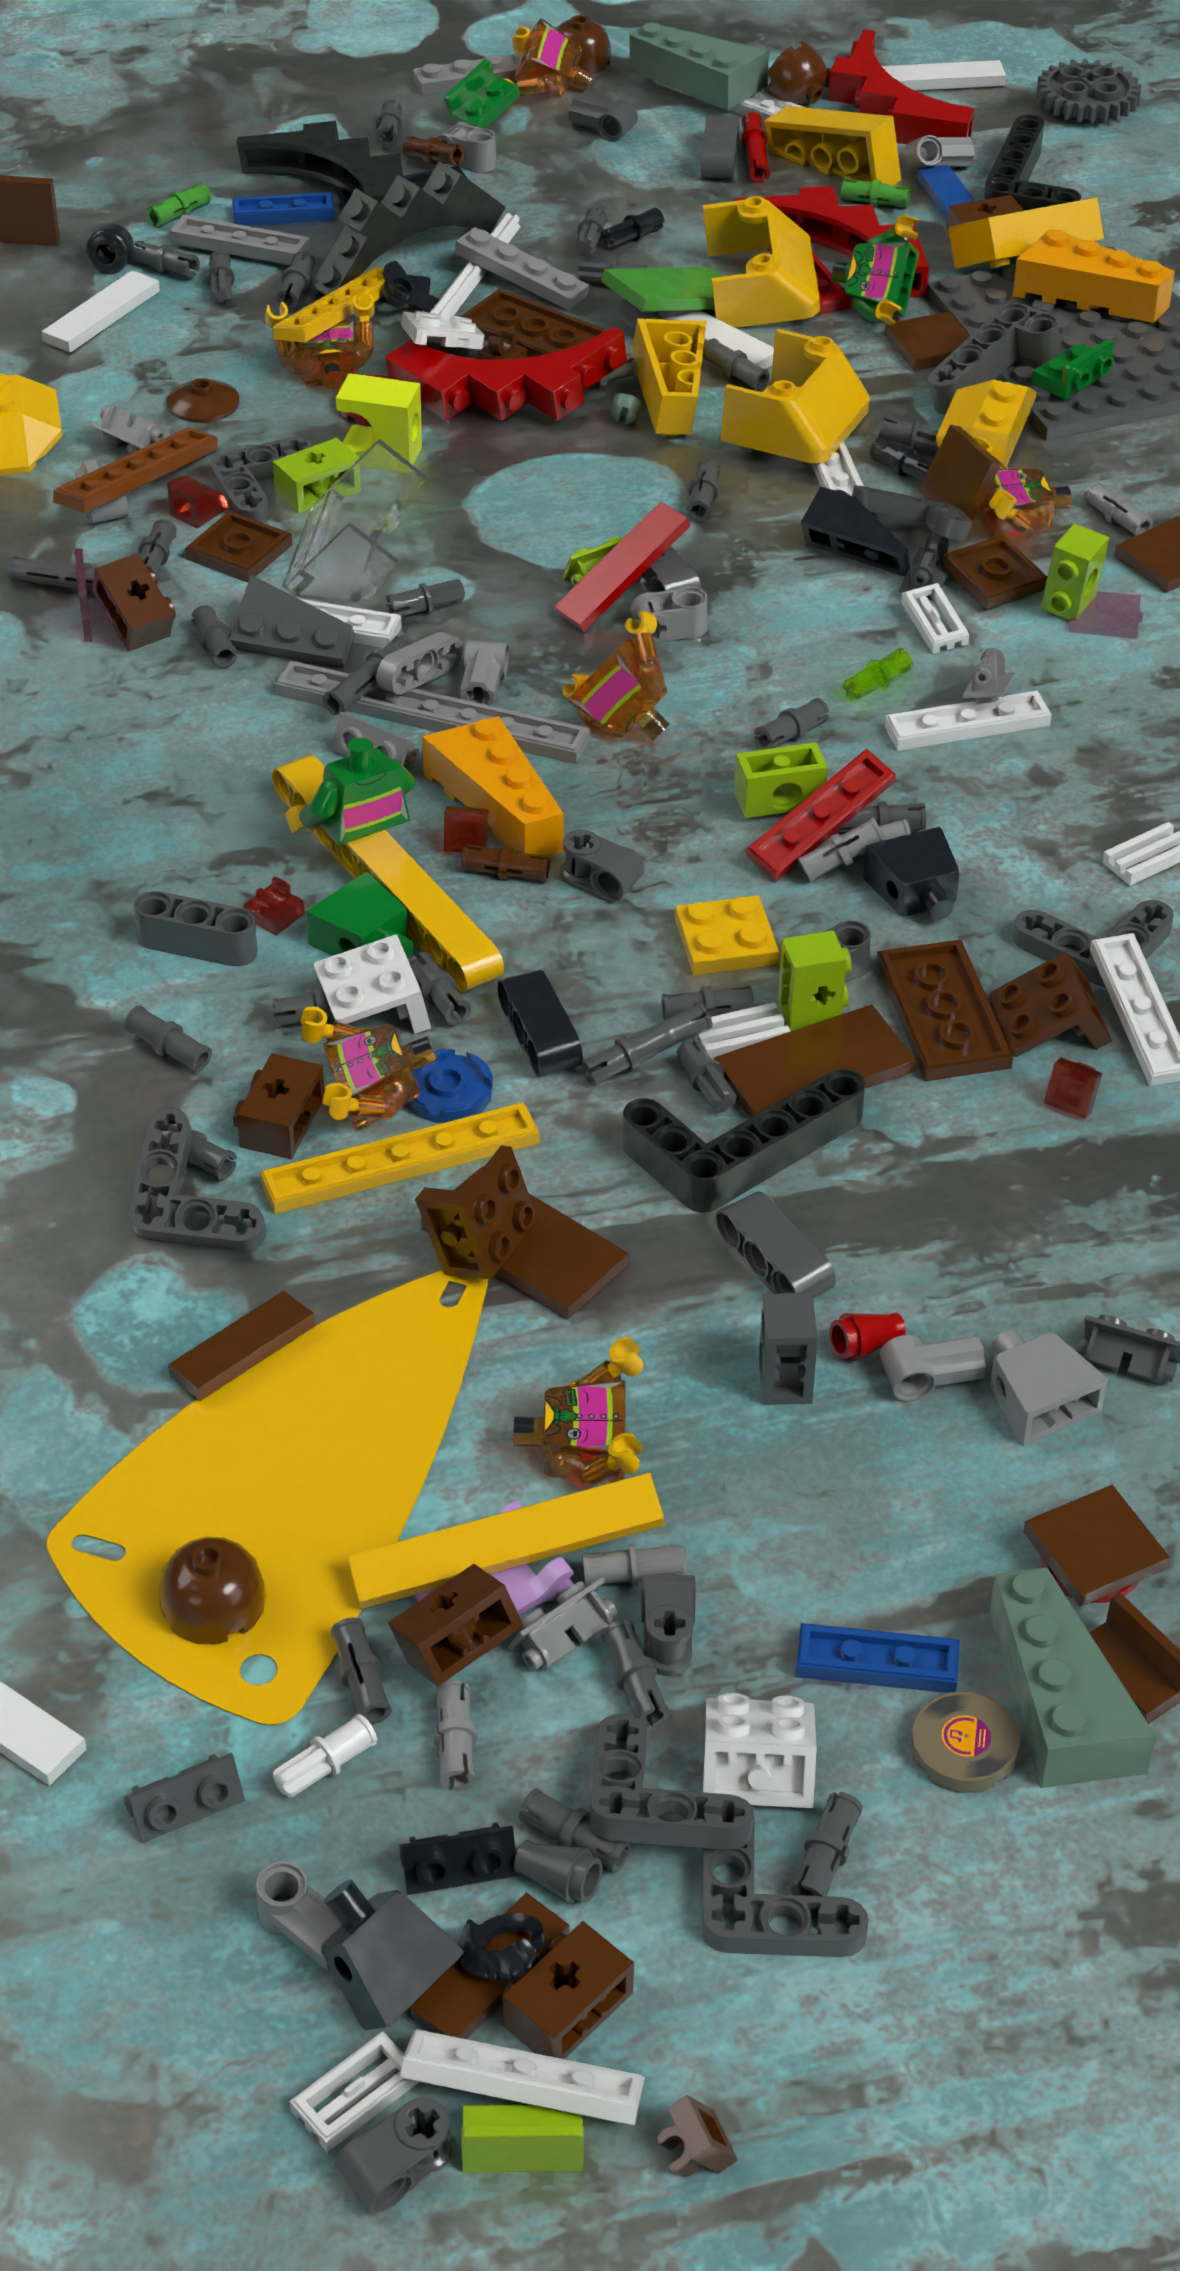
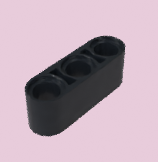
(539, 1022)

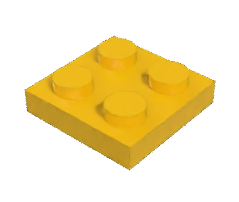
(726, 935)

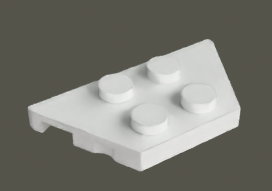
(456, 332)

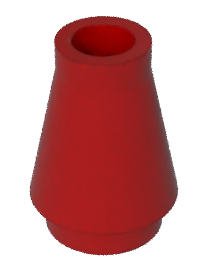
(863, 1333)

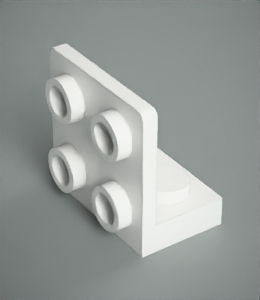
(371, 982)
(761, 1750)

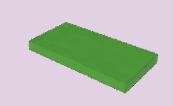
(664, 287)

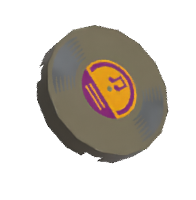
(965, 1741)

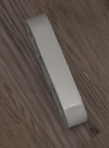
(401, 669)

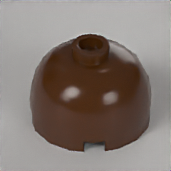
(591, 39)
(797, 75)
(211, 1590)

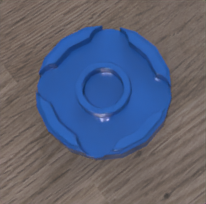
(452, 1087)

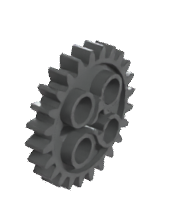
(1088, 91)

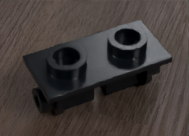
(458, 1859)

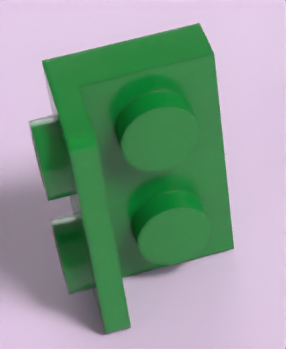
(480, 97)
(1074, 369)

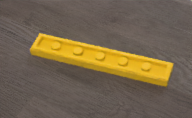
(331, 308)
(398, 1157)
(506, 1539)

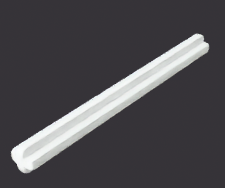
(472, 273)

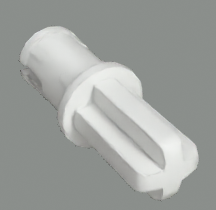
(324, 1756)

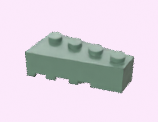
(699, 64)
(1065, 1690)

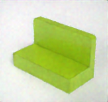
(521, 2139)

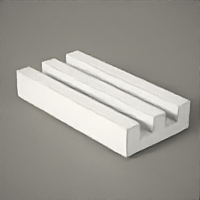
(934, 642)
(1144, 850)
(742, 1029)
(334, 2133)

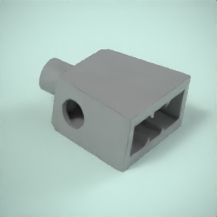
(1043, 1384)

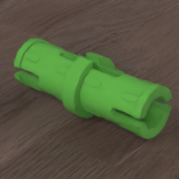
(875, 193)
(178, 204)

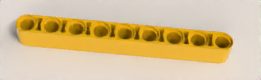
(432, 916)

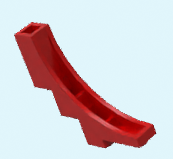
(868, 86)
(841, 226)
(502, 387)

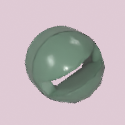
(625, 407)

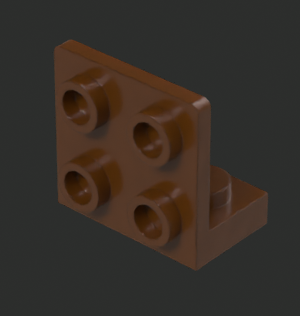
(1048, 1003)
(485, 1223)

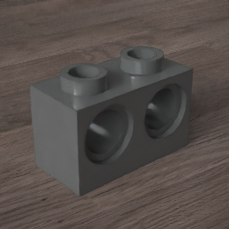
(787, 1348)

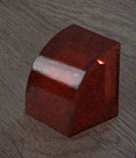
(194, 501)

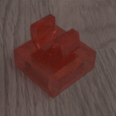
(464, 827)
(275, 906)
(1073, 1087)

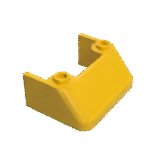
(774, 285)
(807, 407)

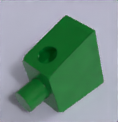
(356, 917)

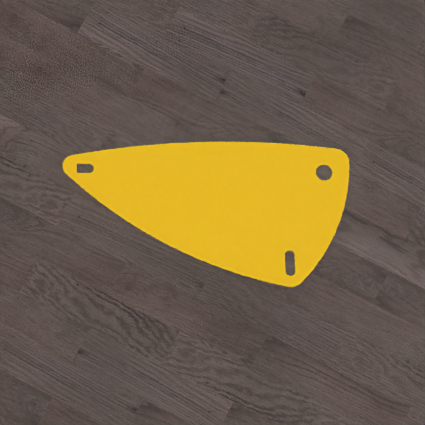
(296, 1466)

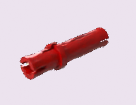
(755, 141)

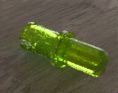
(878, 674)

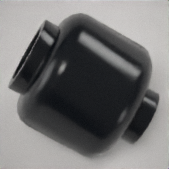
(109, 248)

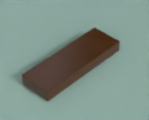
(241, 1345)
(463, 2001)

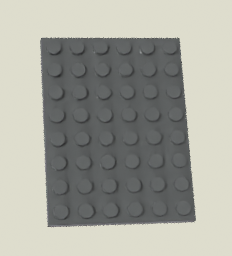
(1145, 355)

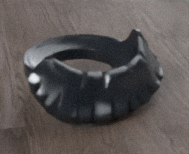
(505, 1964)

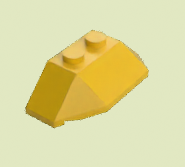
(991, 411)
(27, 423)

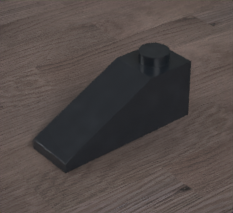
(849, 529)

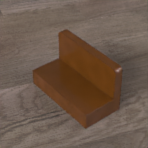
(1140, 1658)

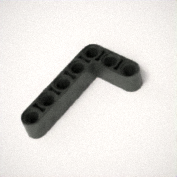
(1015, 165)
(718, 1171)

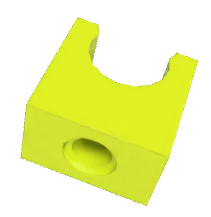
(391, 410)

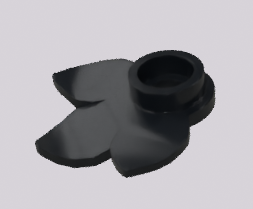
(406, 290)

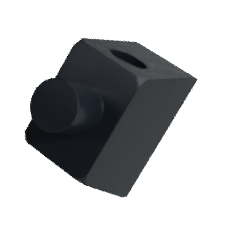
(914, 873)
(384, 1953)

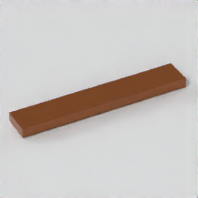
(135, 470)

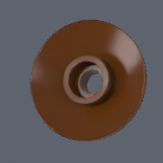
(203, 400)

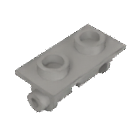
(116, 427)
(989, 678)
(389, 743)
(545, 1635)

